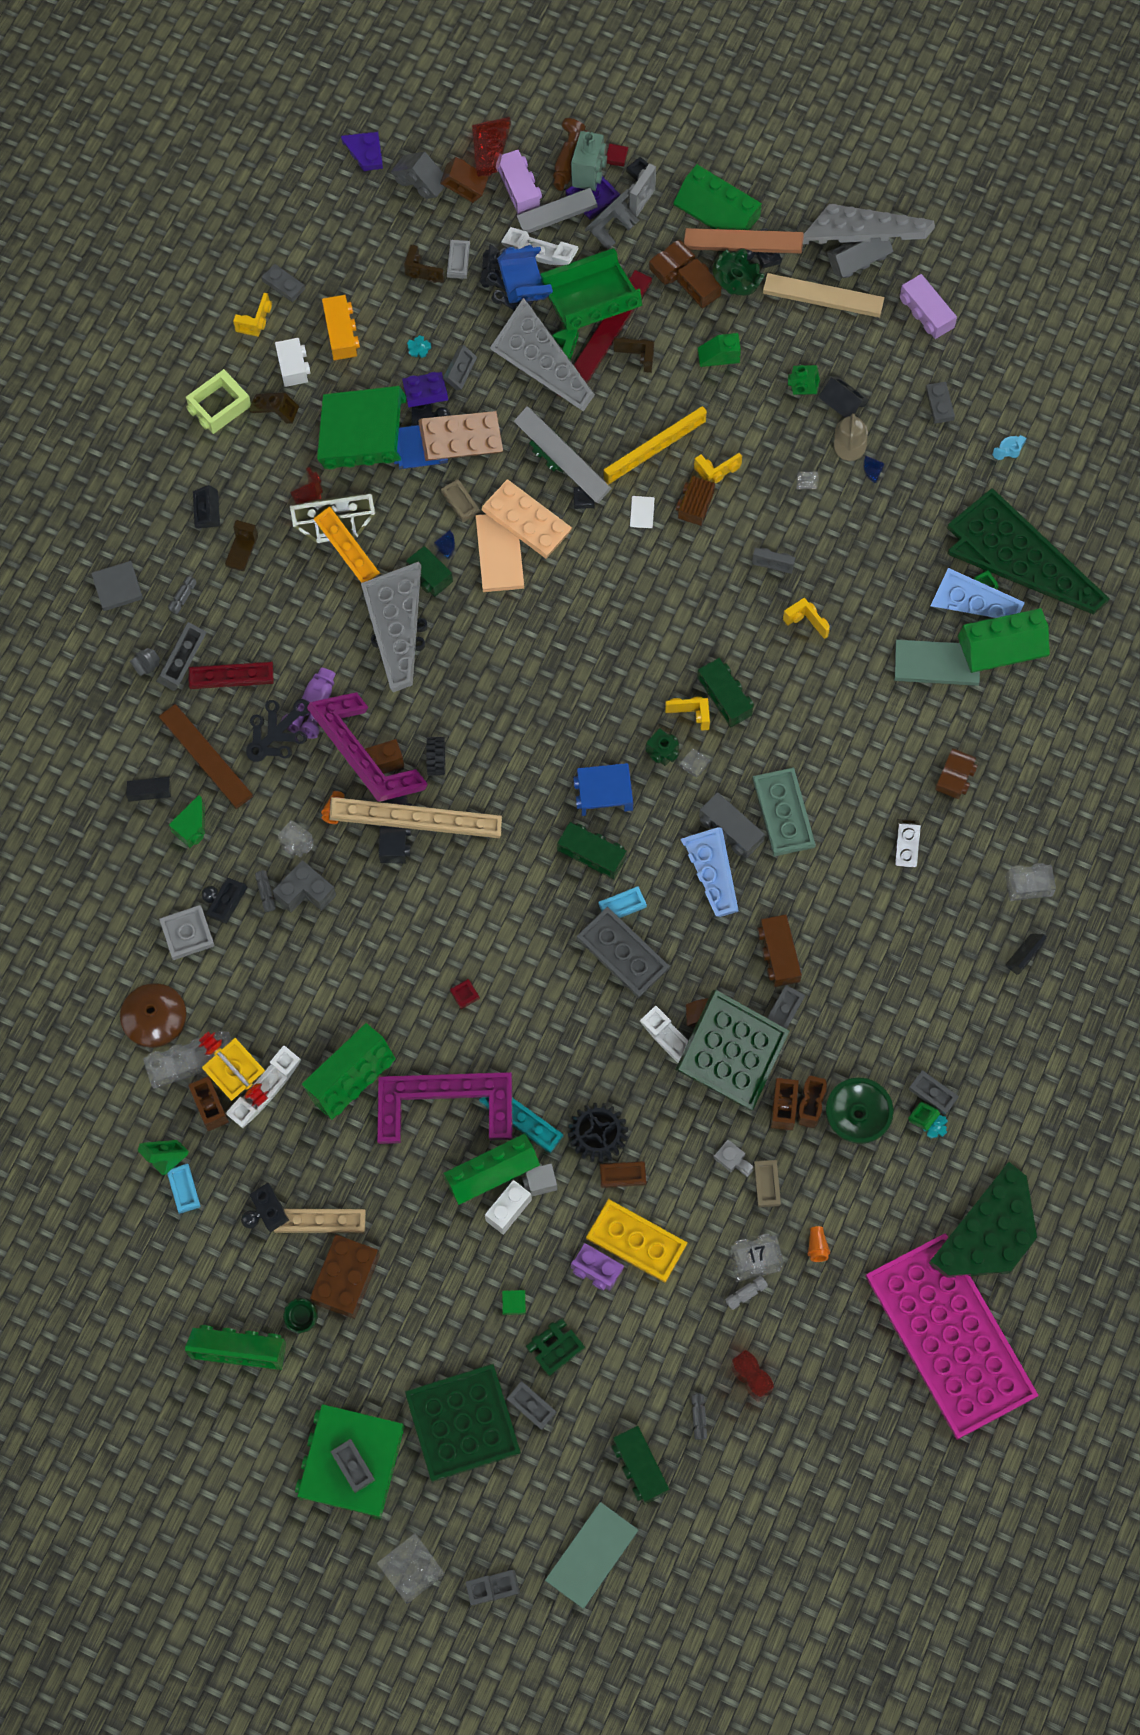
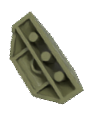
(353, 511)

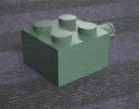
(588, 160)

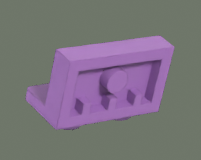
(596, 1267)

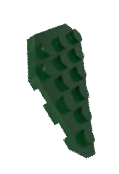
(993, 1231)

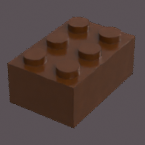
(345, 1276)

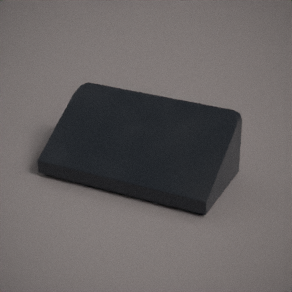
(206, 507)
(148, 789)
(1026, 952)

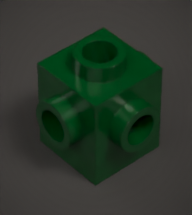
(663, 747)

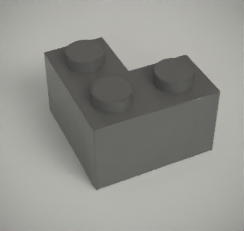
(421, 172)
(301, 884)

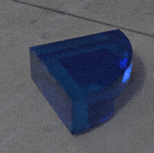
(873, 468)
(446, 544)

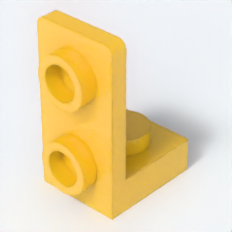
(253, 326)
(708, 472)
(797, 611)
(696, 704)

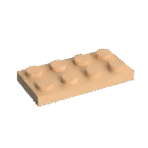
(526, 518)

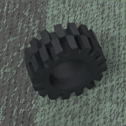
(435, 756)

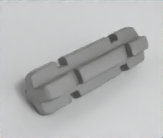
(746, 1292)

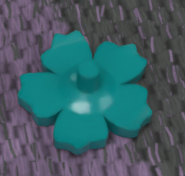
(418, 347)
(937, 1127)

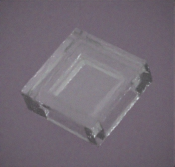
(807, 480)
(695, 763)

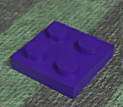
(425, 389)

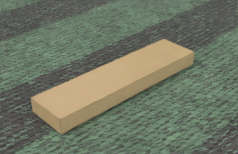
(324, 1221)

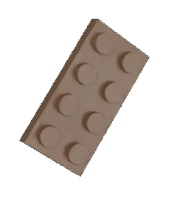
(460, 435)

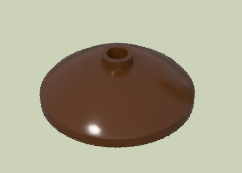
(161, 1025)

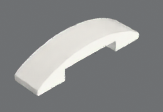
(549, 254)
(664, 1033)
(272, 1080)

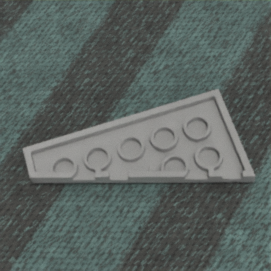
(861, 225)
(534, 351)
(394, 615)

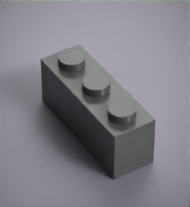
(857, 256)
(181, 656)
(736, 828)

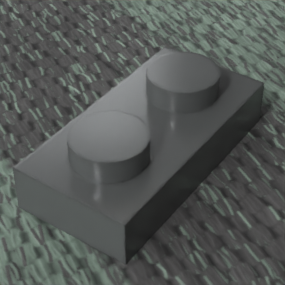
(283, 283)
(460, 367)
(940, 402)
(781, 562)
(786, 1007)
(933, 1092)
(531, 1405)
(352, 1466)

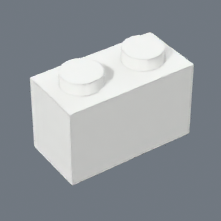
(291, 362)
(508, 1207)

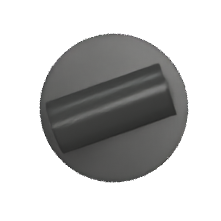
(145, 661)

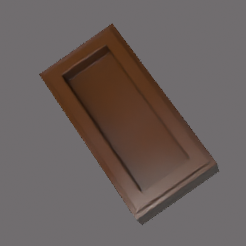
(623, 1174)

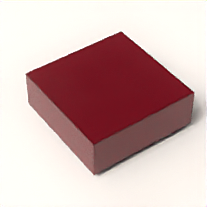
(617, 155)
(464, 994)

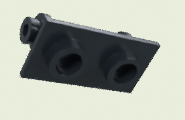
(490, 264)

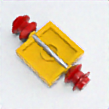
(233, 1069)

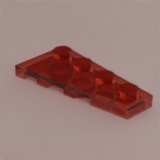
(489, 144)

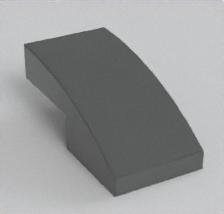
(492, 1587)

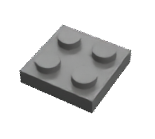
(642, 190)
(186, 932)

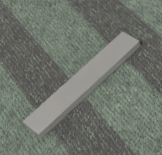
(562, 454)

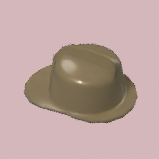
(850, 438)

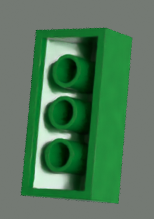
(716, 202)
(1005, 640)
(491, 1169)
(236, 1348)

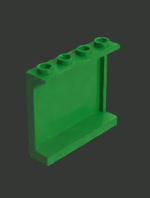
(591, 290)
(360, 427)
(376, 1442)

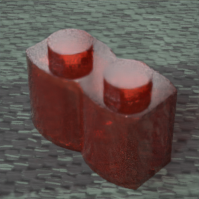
(756, 1380)

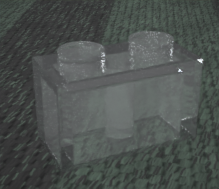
(1030, 882)

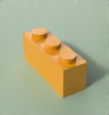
(340, 327)

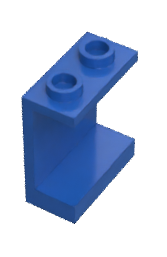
(522, 274)
(411, 449)
(603, 787)

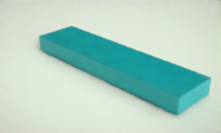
(531, 1125)

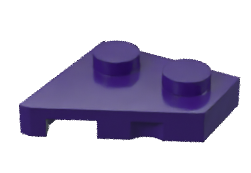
(365, 149)

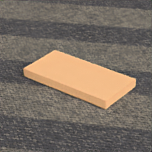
(498, 556)

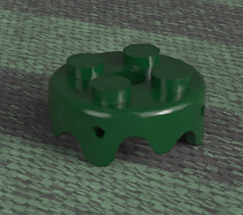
(736, 273)

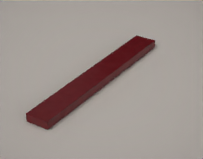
(606, 332)

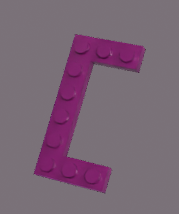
(328, 715)
(398, 1088)

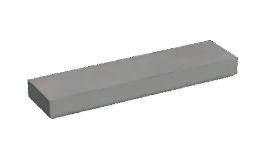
(557, 211)

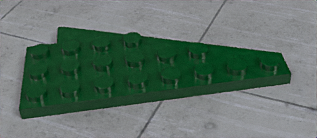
(1009, 546)

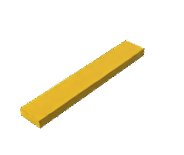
(655, 445)

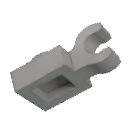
(732, 1157)

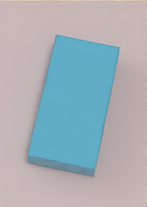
(625, 902)
(183, 1188)

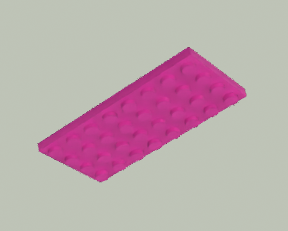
(951, 1340)

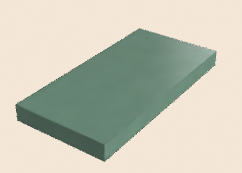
(932, 663)
(783, 812)
(591, 1555)

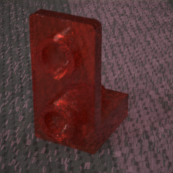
(310, 491)

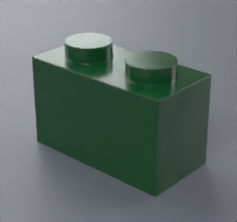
(434, 573)

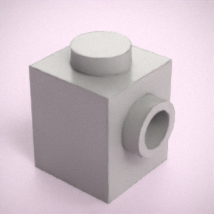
(540, 1180)

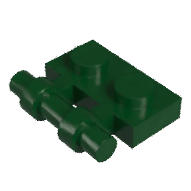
(558, 1353)

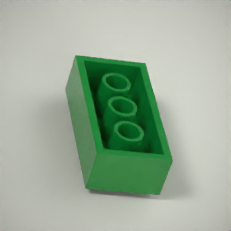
(349, 1071)

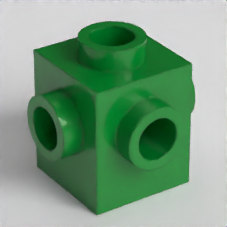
(804, 379)

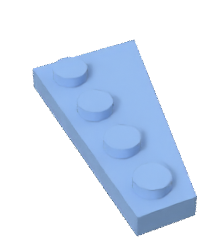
(971, 596)
(711, 861)

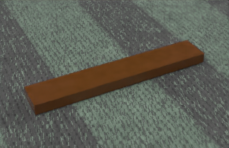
(205, 756)

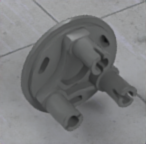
(619, 210)

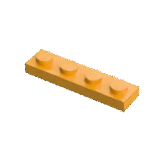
(346, 545)

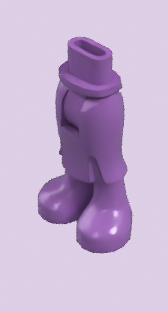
(317, 689)

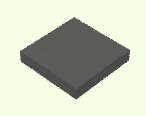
(117, 586)

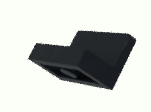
(842, 397)

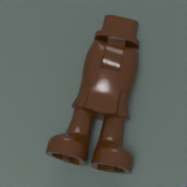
(563, 164)

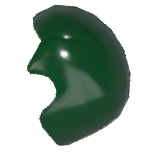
(300, 1315)

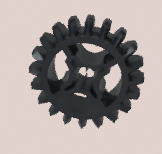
(605, 1128)

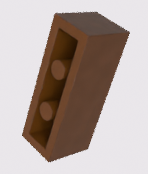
(779, 951)

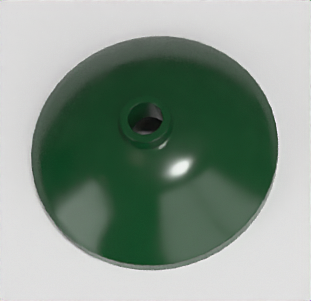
(864, 1097)

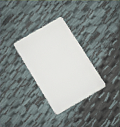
(642, 512)

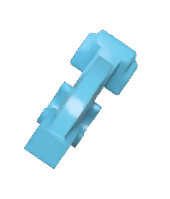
(1010, 447)

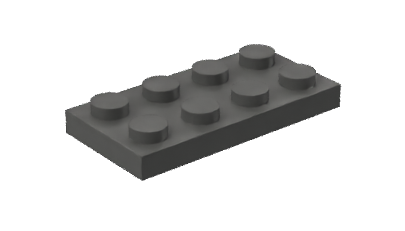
(623, 952)

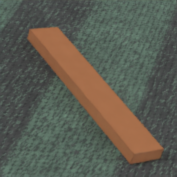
(744, 239)

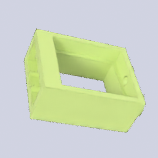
(224, 380)

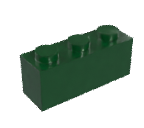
(725, 692)
(592, 850)
(639, 1465)

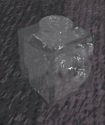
(295, 839)

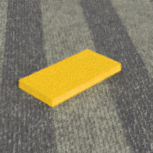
(636, 1240)

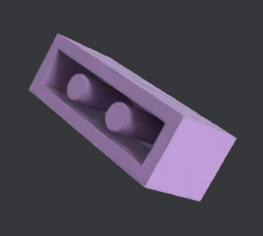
(519, 182)
(928, 306)

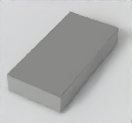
(458, 259)

